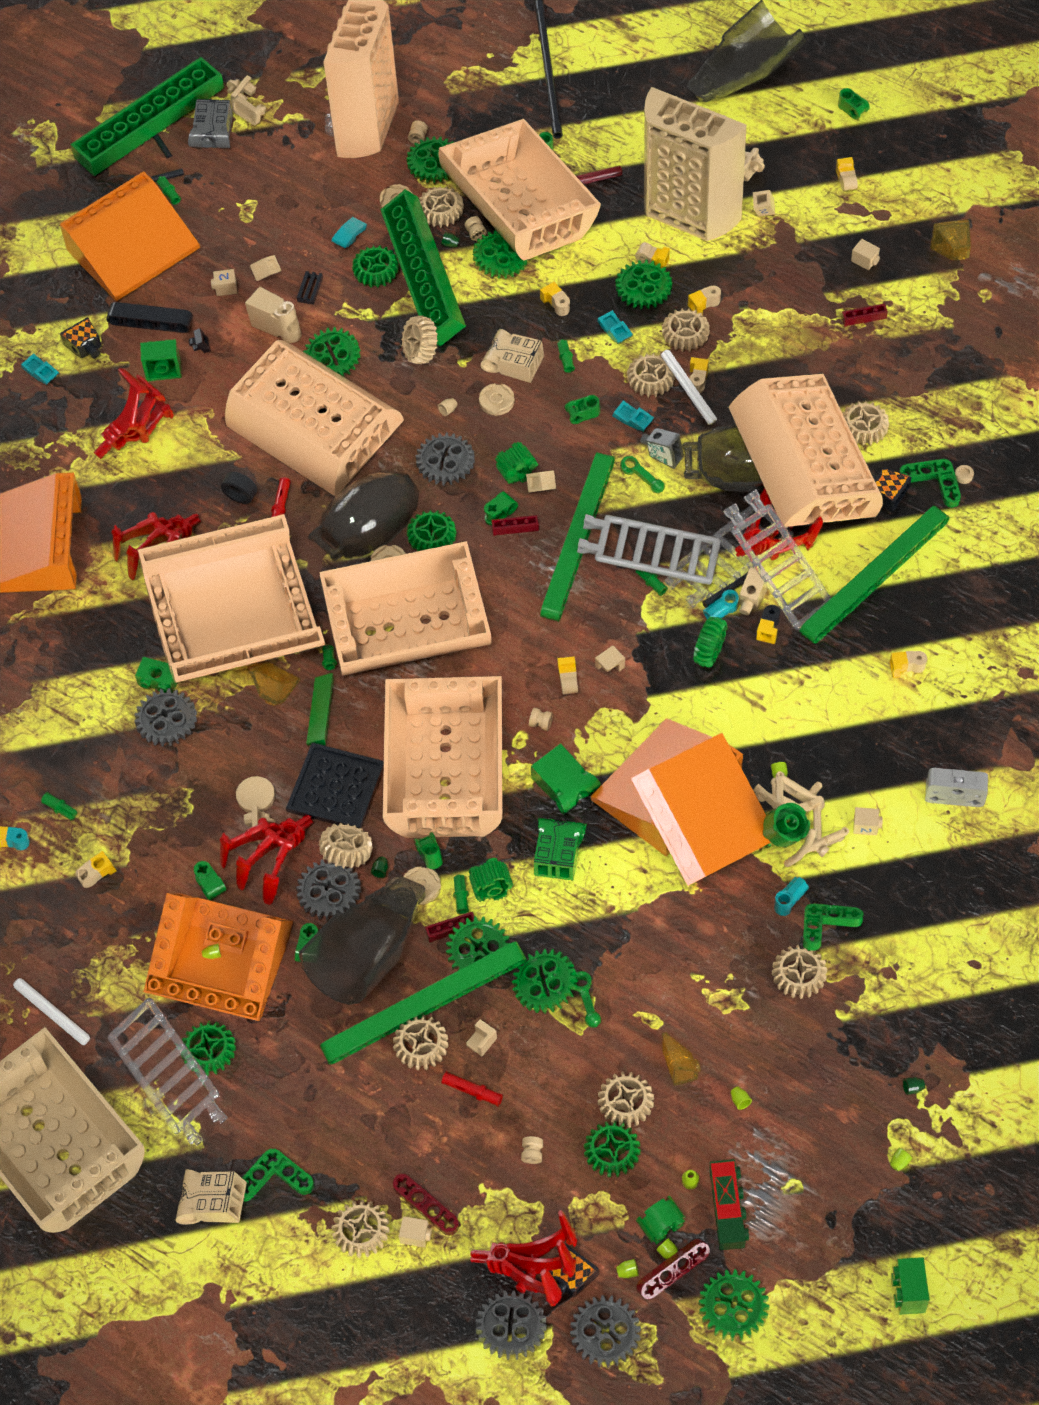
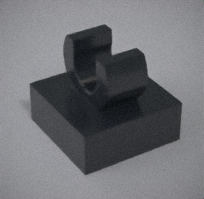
(200, 341)

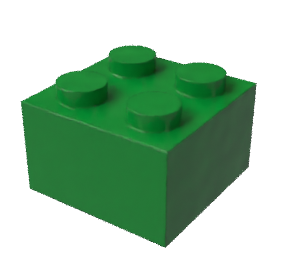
(161, 360)
(911, 1286)

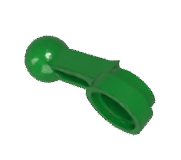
(656, 485)
(592, 1018)

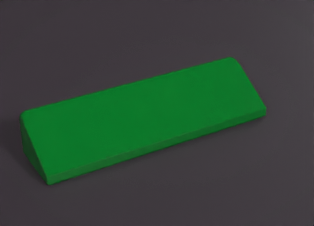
(320, 709)

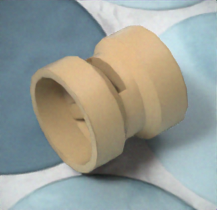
(417, 132)
(475, 228)
(540, 719)
(532, 1149)

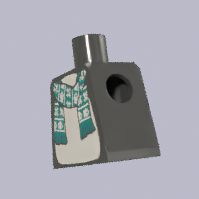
(664, 446)

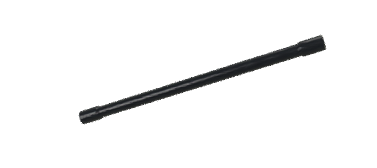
(556, 124)

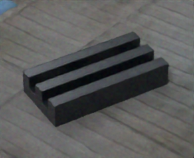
(313, 276)

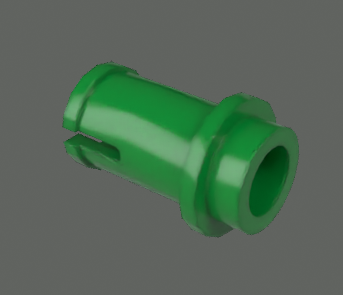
(328, 657)

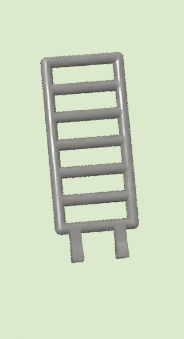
(604, 525)

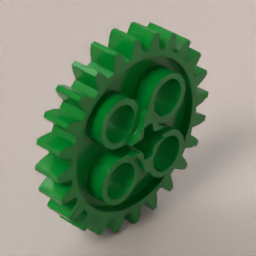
(424, 160)
(496, 256)
(643, 284)
(346, 346)
(490, 934)
(526, 987)
(727, 1323)

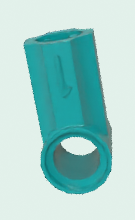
(721, 607)
(790, 895)

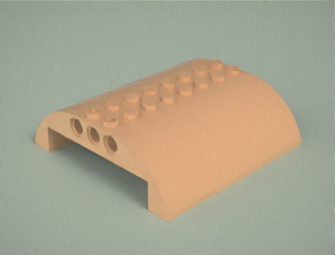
(228, 598)

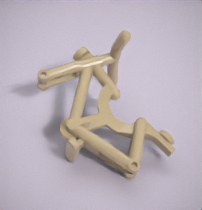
(811, 801)

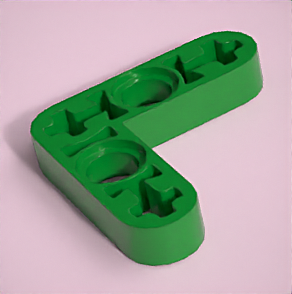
(940, 474)
(852, 918)
(277, 1169)

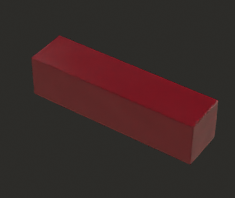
(864, 314)
(515, 525)
(444, 928)

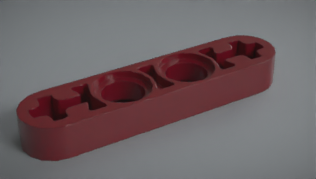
(427, 1202)
(671, 1265)

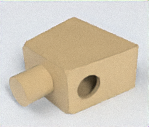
(752, 592)

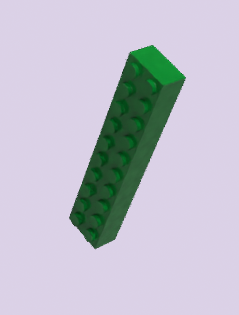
(146, 116)
(422, 265)

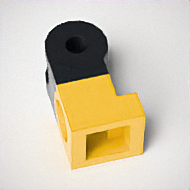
(766, 630)

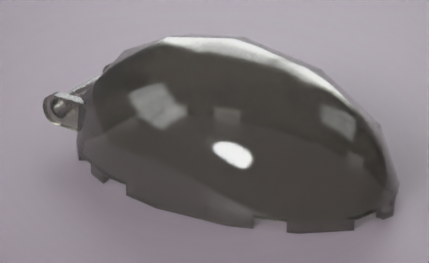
(723, 461)
(367, 514)

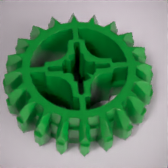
(377, 271)
(420, 530)
(710, 641)
(225, 1042)
(605, 1152)

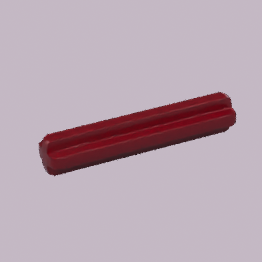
(600, 174)

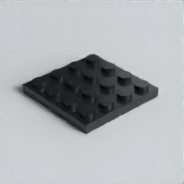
(335, 786)

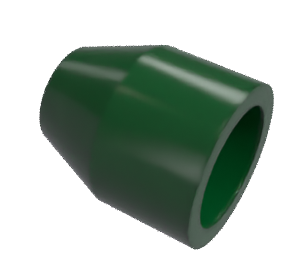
(450, 240)
(379, 867)
(913, 1085)

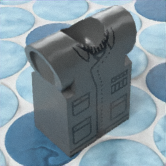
(211, 124)

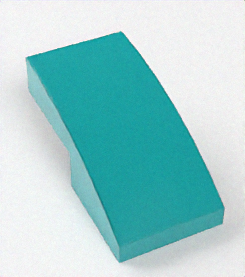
(347, 233)
(614, 327)
(39, 370)
(630, 416)

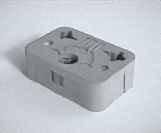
(956, 787)

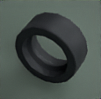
(238, 487)

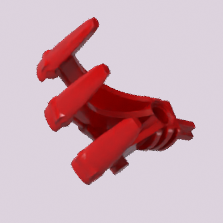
(135, 423)
(159, 530)
(766, 543)
(283, 835)
(514, 1258)

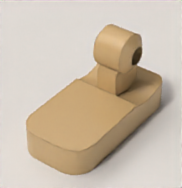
(247, 110)

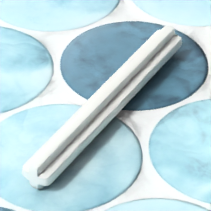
(688, 387)
(51, 1011)

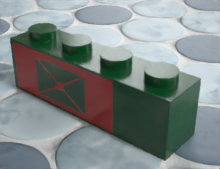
(727, 1204)

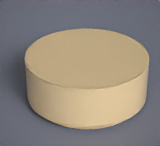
(964, 474)

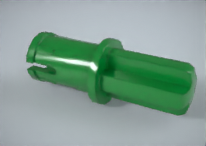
(168, 190)
(566, 356)
(653, 581)
(59, 806)
(460, 894)

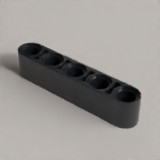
(149, 317)

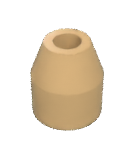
(447, 406)

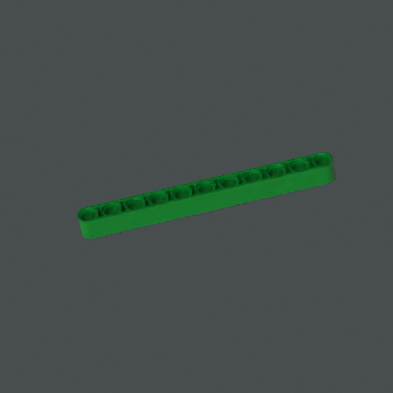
(569, 558)
(874, 574)
(423, 1002)

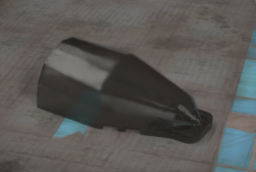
(746, 55)
(363, 942)

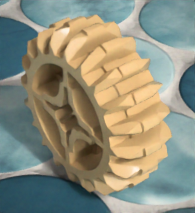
(439, 200)
(685, 334)
(419, 340)
(648, 381)
(865, 420)
(345, 845)
(814, 968)
(433, 1050)
(640, 1090)
(375, 1236)

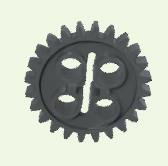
(455, 465)
(159, 704)
(328, 889)
(531, 1326)
(592, 1345)

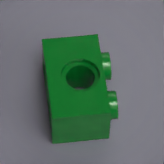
(149, 670)

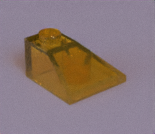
(952, 239)
(273, 683)
(679, 1061)

